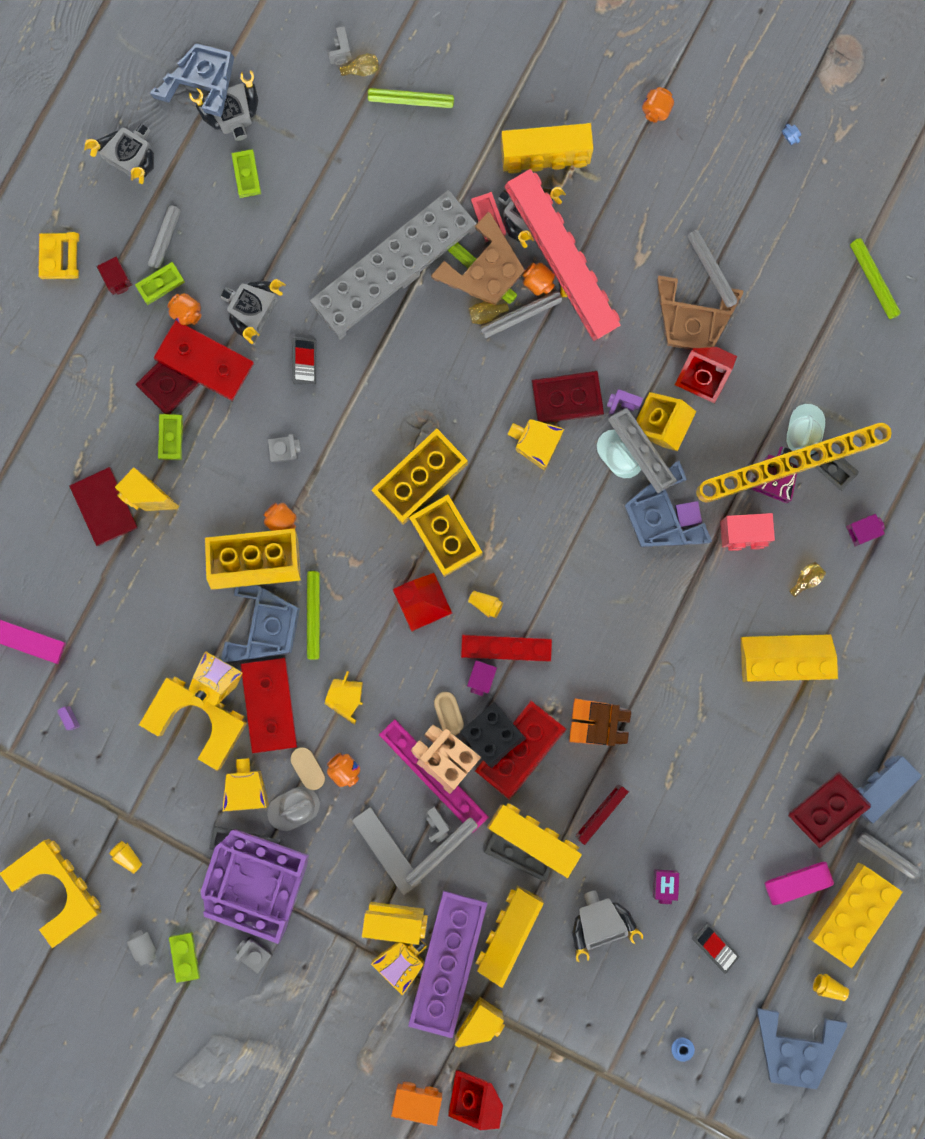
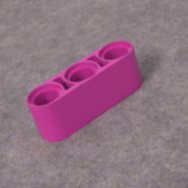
(799, 883)

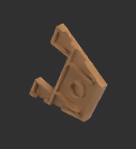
(492, 271)
(688, 324)

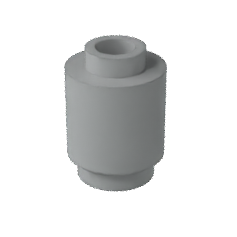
(141, 947)

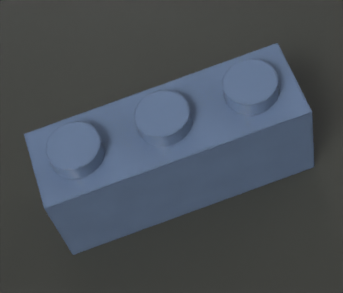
(888, 786)

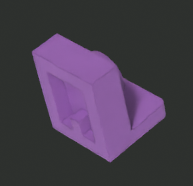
(626, 399)

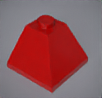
(706, 372)
(422, 601)
(475, 1102)

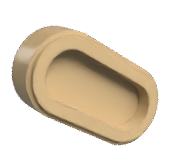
(448, 713)
(308, 768)

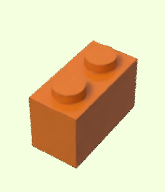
(417, 1103)

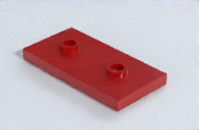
(204, 360)
(269, 705)
(518, 764)

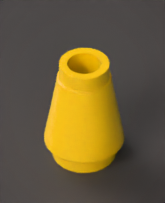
(486, 603)
(125, 856)
(830, 988)

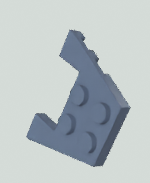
(202, 69)
(656, 520)
(271, 626)
(797, 1060)

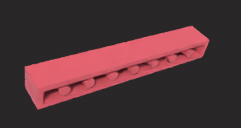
(562, 254)

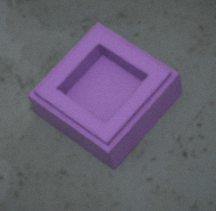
(688, 514)
(68, 718)

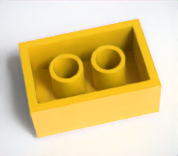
(446, 535)

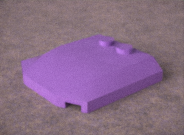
(253, 884)

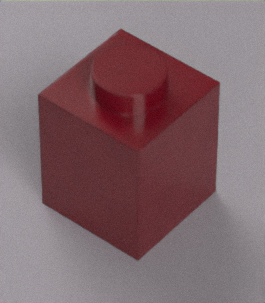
(114, 276)

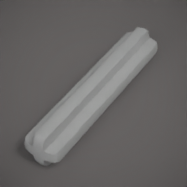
(164, 237)
(888, 855)

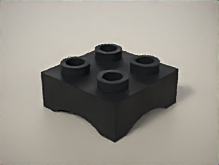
(492, 735)

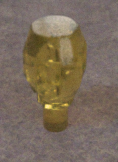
(361, 66)
(485, 312)
(808, 578)

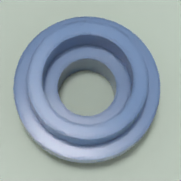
(791, 134)
(679, 1043)

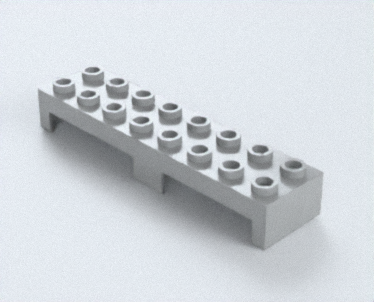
(393, 264)

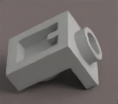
(342, 53)
(284, 448)
(437, 820)
(252, 954)

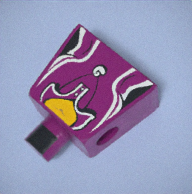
(779, 489)

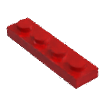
(506, 648)

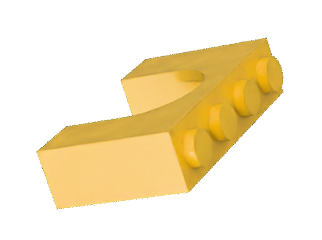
(225, 725)
(79, 907)
(394, 923)

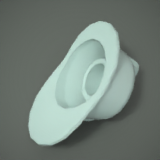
(805, 427)
(616, 455)

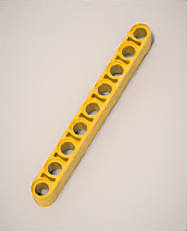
(801, 455)

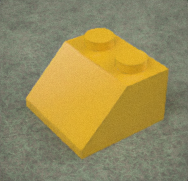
(665, 420)
(480, 1024)

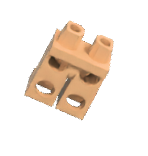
(446, 758)

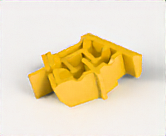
(344, 697)

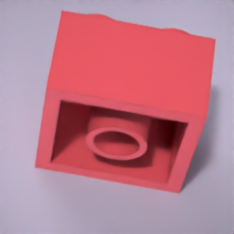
(747, 530)

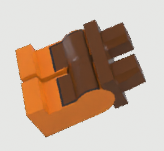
(605, 723)

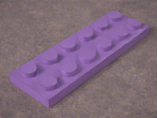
(447, 964)

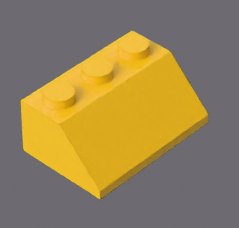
(143, 493)

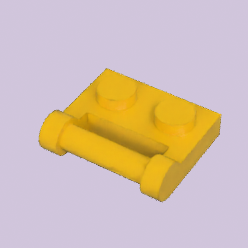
(52, 255)

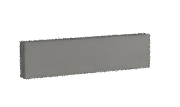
(642, 450)
(385, 848)

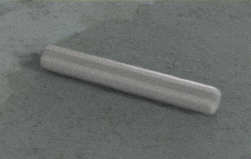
(712, 268)
(521, 314)
(441, 852)

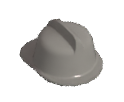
(293, 808)

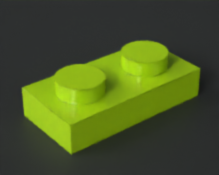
(246, 173)
(159, 283)
(170, 437)
(184, 957)

